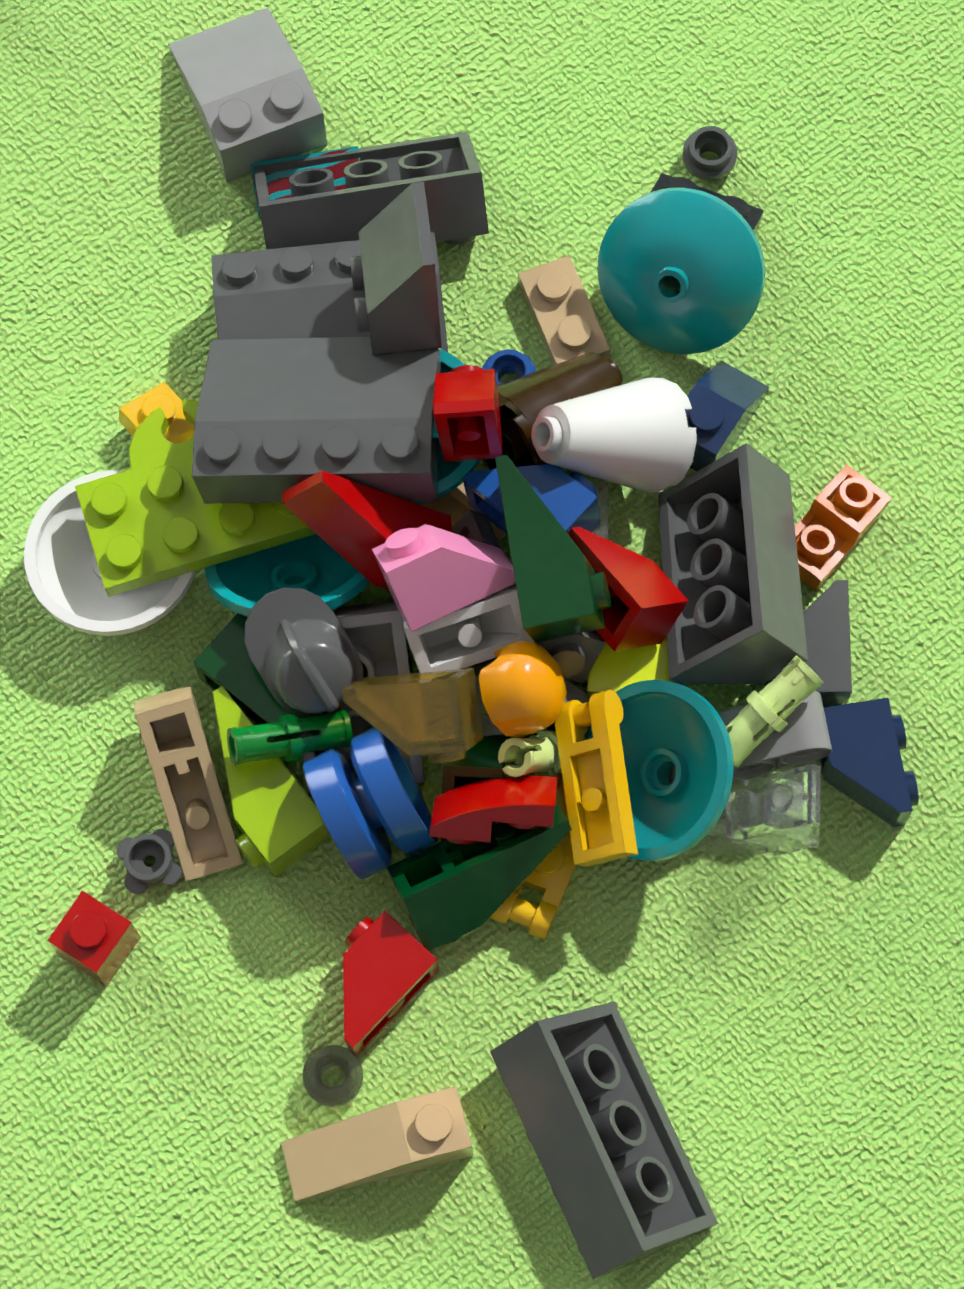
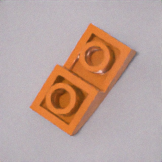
(836, 524)

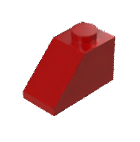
(467, 413)
(640, 593)
(380, 977)

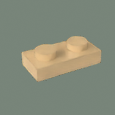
(562, 311)

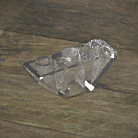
(769, 815)

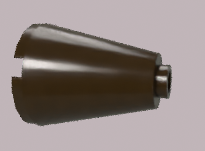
(526, 396)

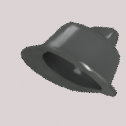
(301, 652)

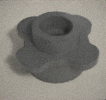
(136, 850)

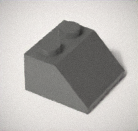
(398, 277)

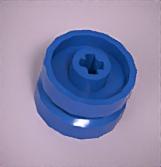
(369, 802)

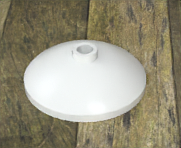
(68, 579)

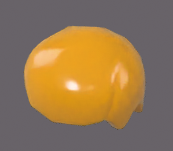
(522, 689)

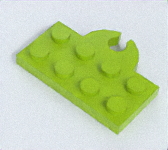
(155, 523)

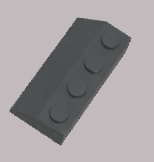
(384, 171)
(736, 561)
(602, 1137)

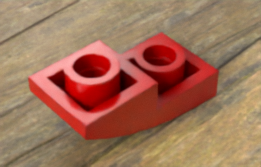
(469, 810)

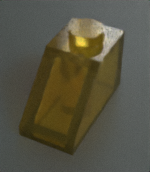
(422, 711)

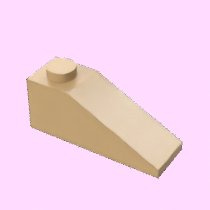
(187, 782)
(378, 1145)

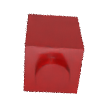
(94, 938)

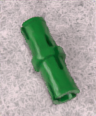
(327, 732)

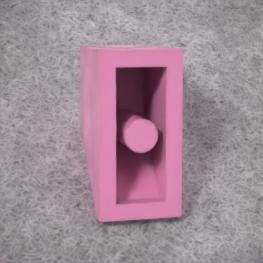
(439, 572)

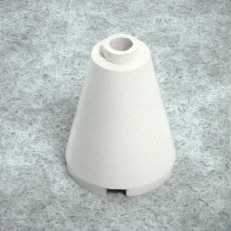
(621, 435)

